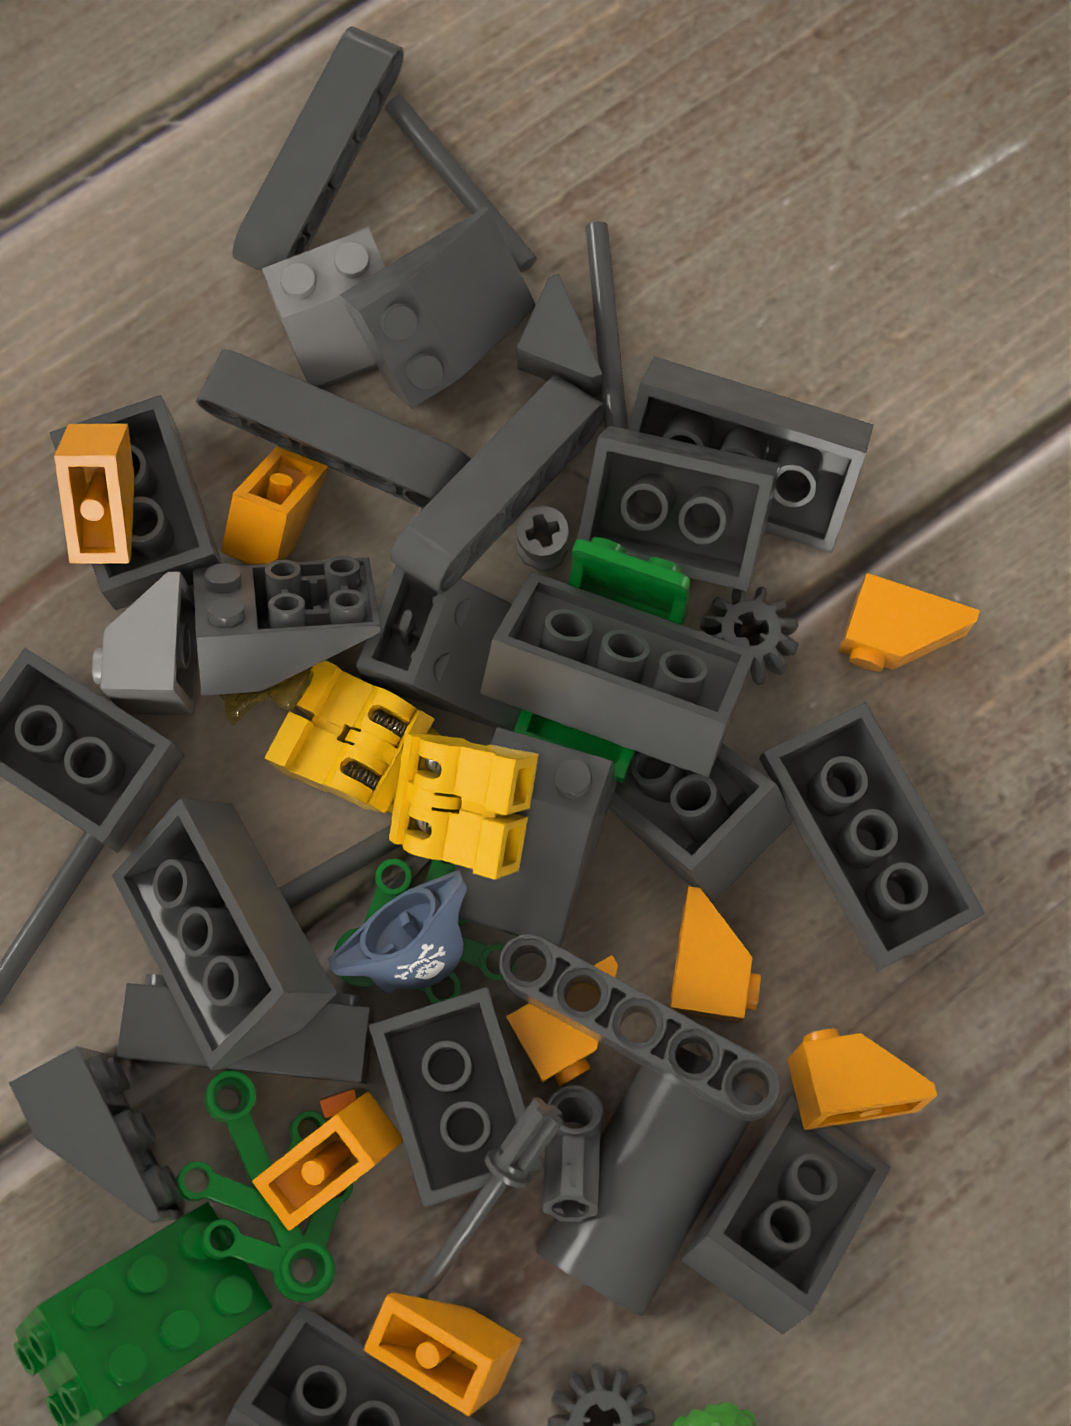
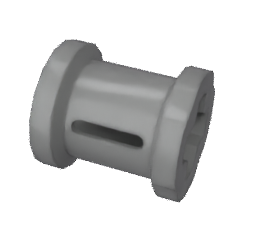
(554, 526)

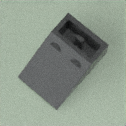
(278, 619)
(437, 647)
(85, 1119)

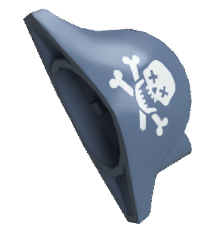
(409, 939)

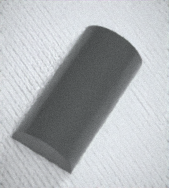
(871, 836)
(654, 1178)

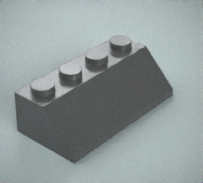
(815, 447)
(617, 673)
(221, 932)
(328, 1380)

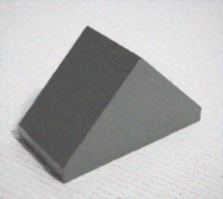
(557, 343)

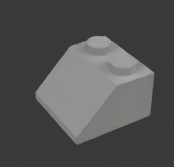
(312, 312)
(152, 652)

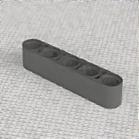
(319, 150)
(329, 429)
(497, 484)
(620, 1001)

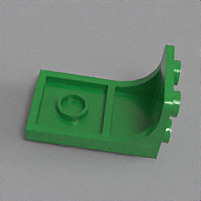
(647, 586)
(137, 1320)

